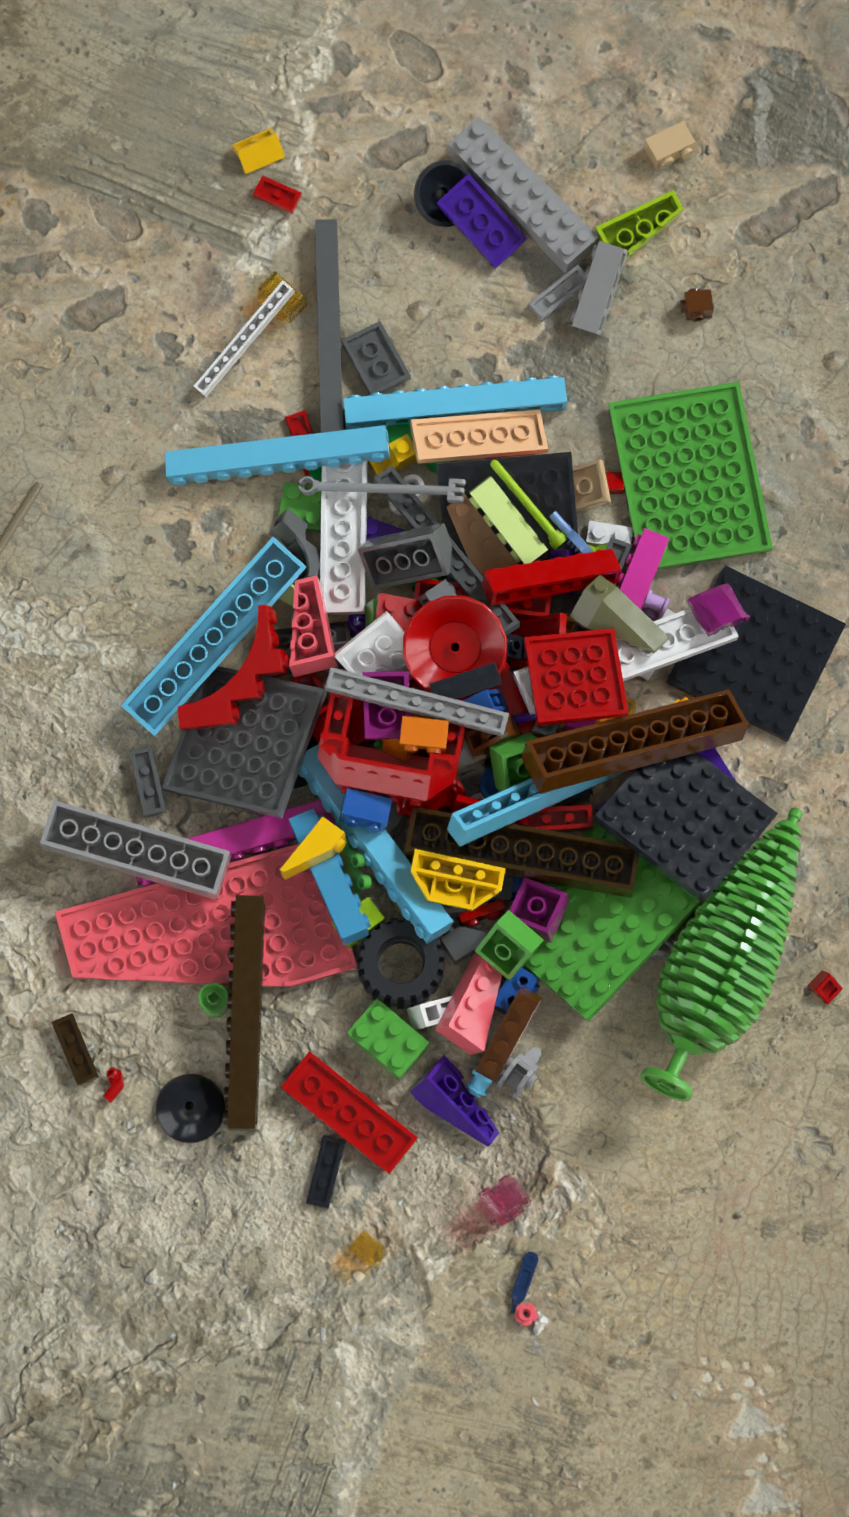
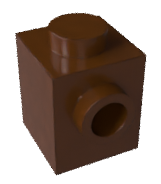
(697, 304)

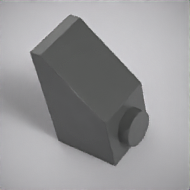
(461, 942)

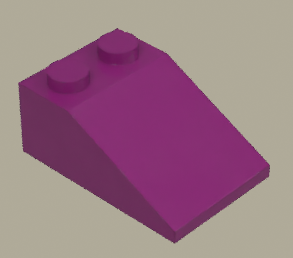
(382, 721)

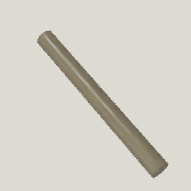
(17, 519)

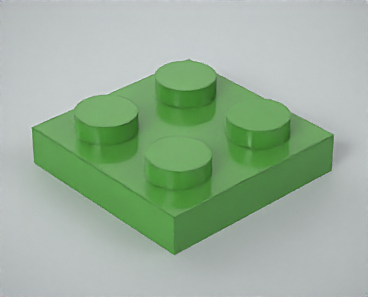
(305, 507)

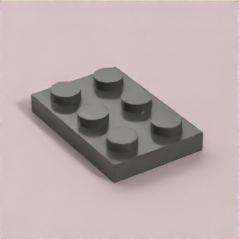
(376, 359)

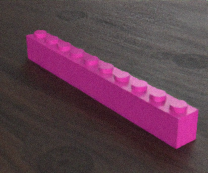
(637, 579)
(255, 835)

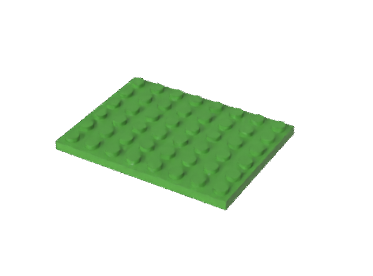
(692, 473)
(609, 935)

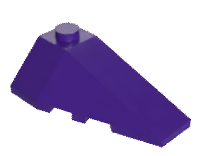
(447, 1097)

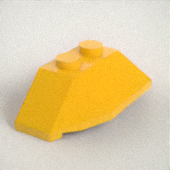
(455, 880)

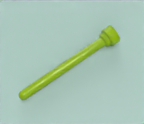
(555, 536)

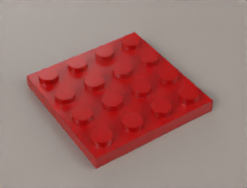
(575, 676)

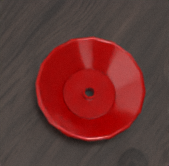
(450, 621)

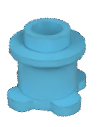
(479, 1084)

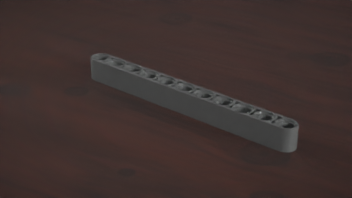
(329, 325)

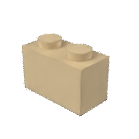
(670, 145)

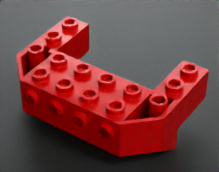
(381, 774)

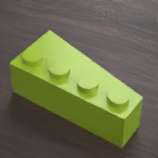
(640, 224)

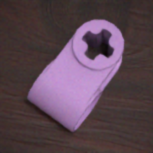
(654, 606)

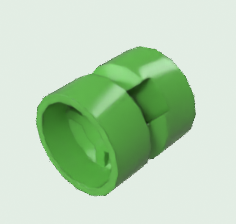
(213, 1000)

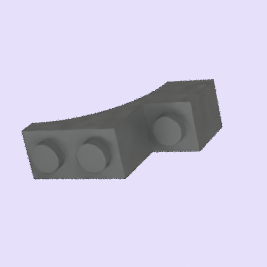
(290, 532)

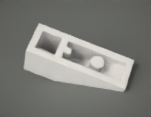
(427, 1013)

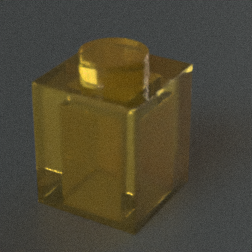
(367, 1250)

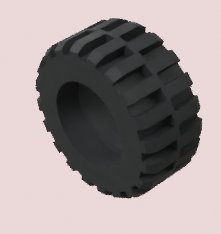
(394, 993)

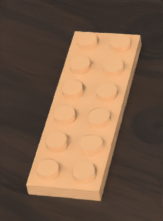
(478, 436)

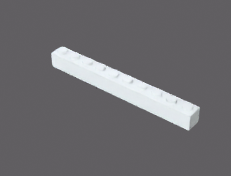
(244, 338)

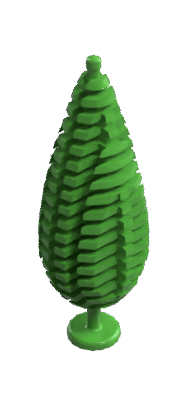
(727, 956)

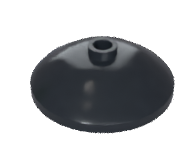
(435, 177)
(192, 1124)

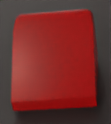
(615, 482)
(825, 986)

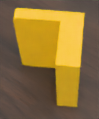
(258, 150)

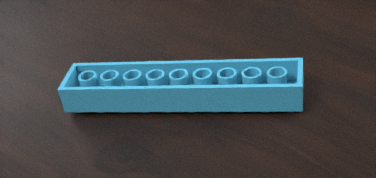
(213, 636)

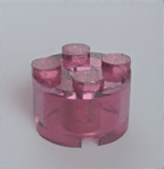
(503, 1201)

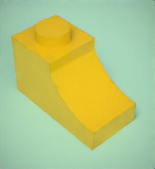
(401, 456)

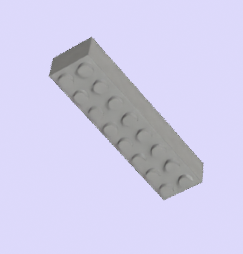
(523, 195)
(135, 850)

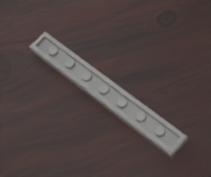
(416, 701)

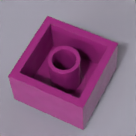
(540, 907)

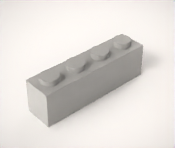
(599, 287)

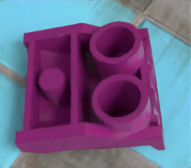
(717, 609)

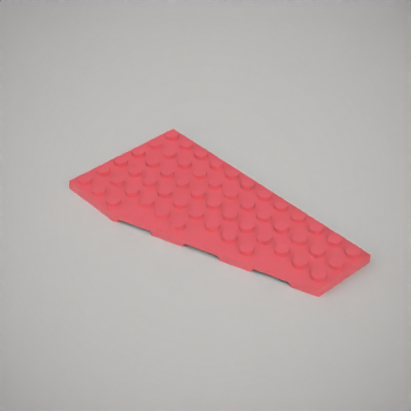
(186, 938)

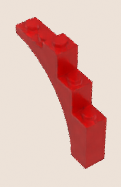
(246, 685)

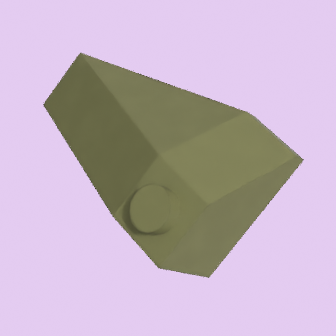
(607, 607)

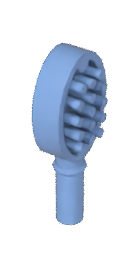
(573, 538)

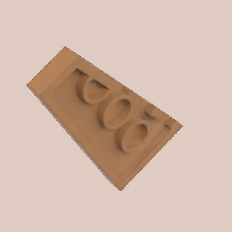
(478, 539)

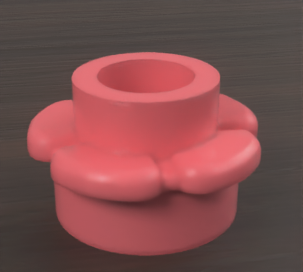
(519, 1314)

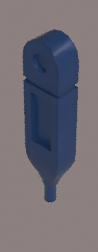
(524, 1279)

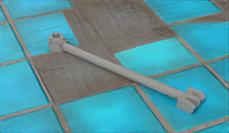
(450, 490)

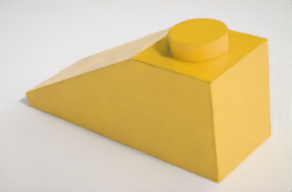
(317, 847)

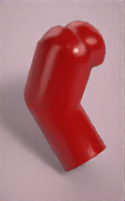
(116, 1084)

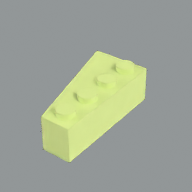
(507, 521)

